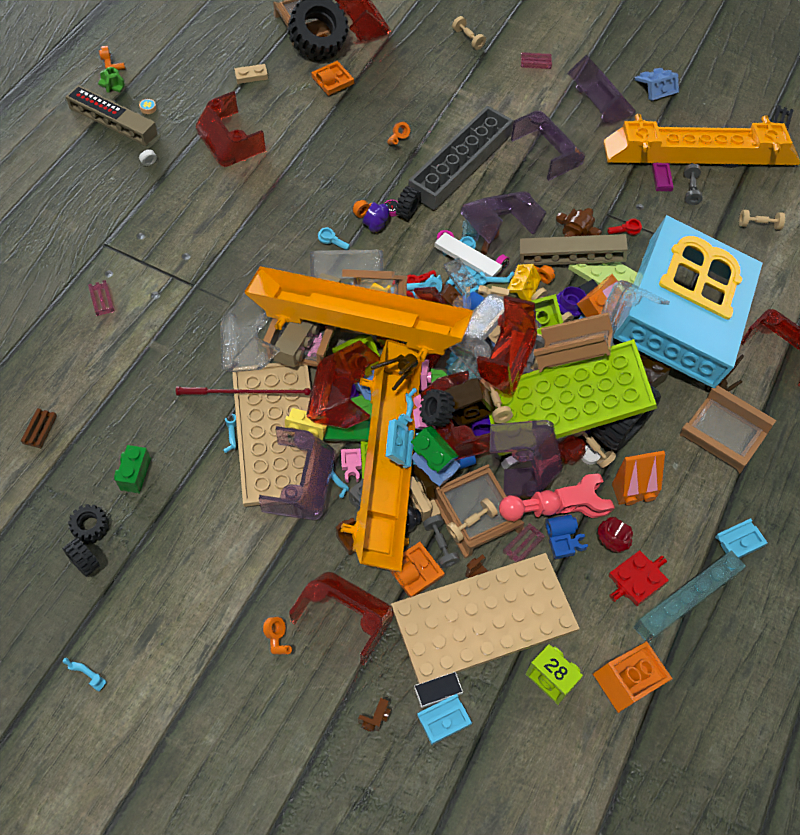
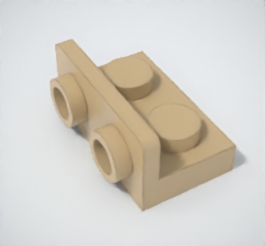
(426, 507)

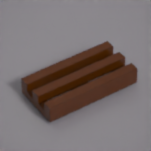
(35, 428)

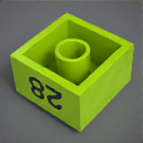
(554, 674)

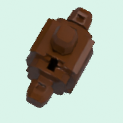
(578, 223)

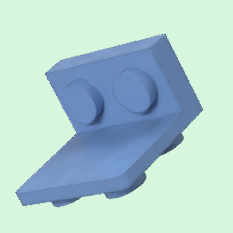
(660, 82)

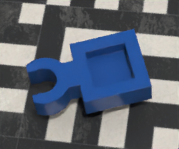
(564, 546)

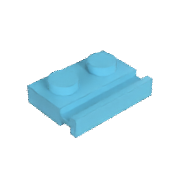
(399, 443)
(741, 539)
(444, 719)

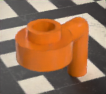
(105, 55)
(394, 138)
(360, 208)
(546, 273)
(274, 634)

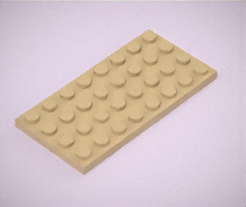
(264, 463)
(483, 618)

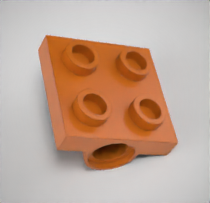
(332, 78)
(417, 570)

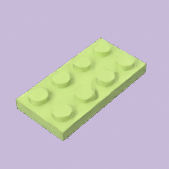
(601, 271)

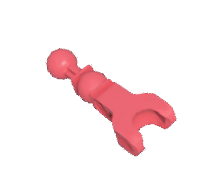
(562, 500)

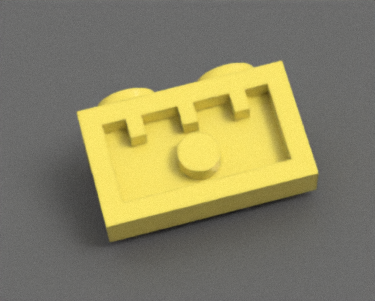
(298, 420)

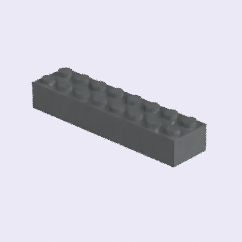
(461, 156)

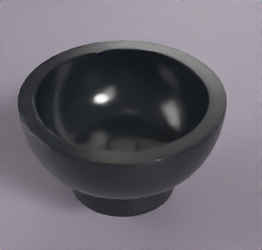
(413, 518)

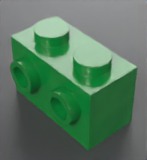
(434, 449)
(132, 469)

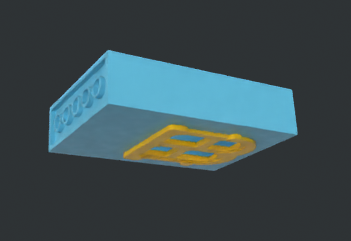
(691, 330)

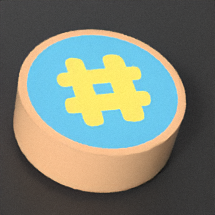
(147, 106)

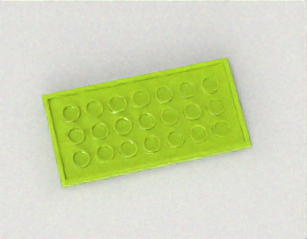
(583, 392)

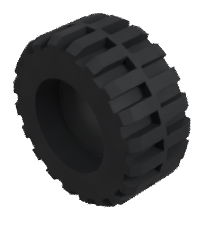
(309, 43)
(620, 432)

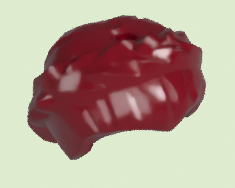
(615, 534)

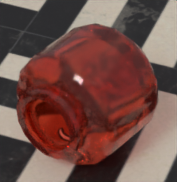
(572, 449)

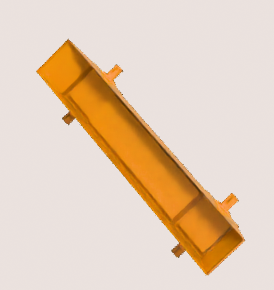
(647, 143)
(420, 323)
(386, 485)

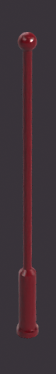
(204, 391)

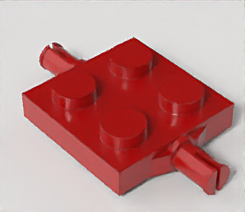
(638, 578)

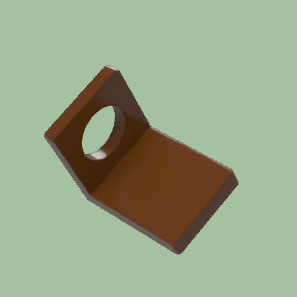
(449, 294)
(476, 567)

